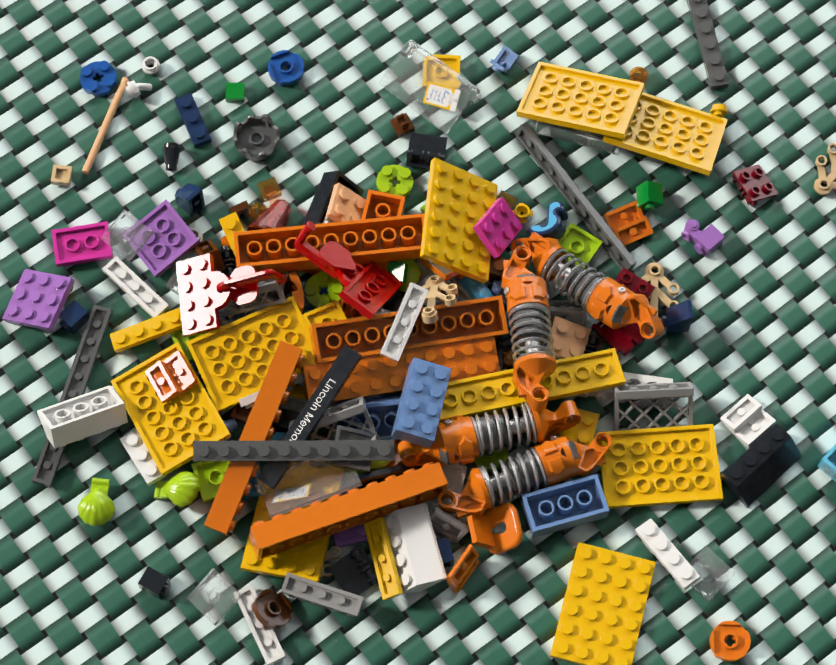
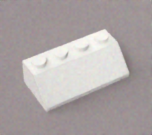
(83, 416)
(415, 548)

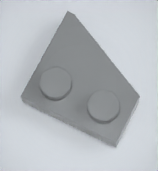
(447, 526)

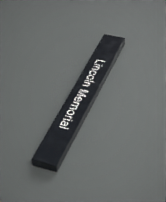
(313, 411)

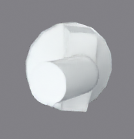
(134, 89)

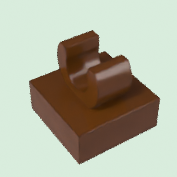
(402, 125)
(240, 209)

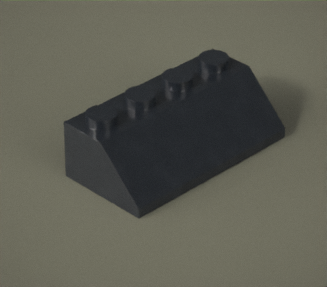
(320, 202)
(761, 465)

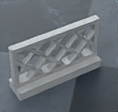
(657, 392)
(344, 412)

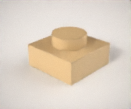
(61, 175)

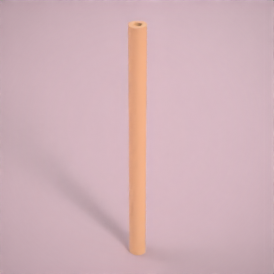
(105, 125)

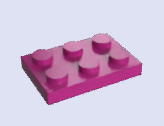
(498, 227)
(80, 244)

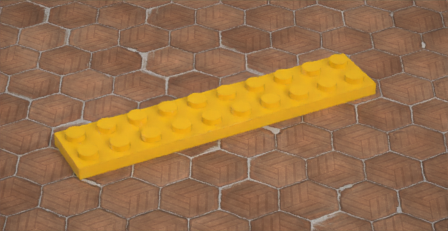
(496, 390)

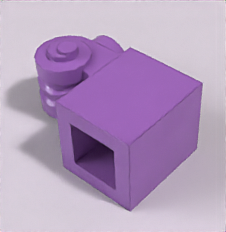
(704, 241)

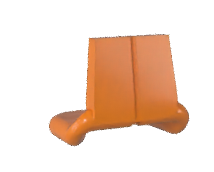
(482, 526)

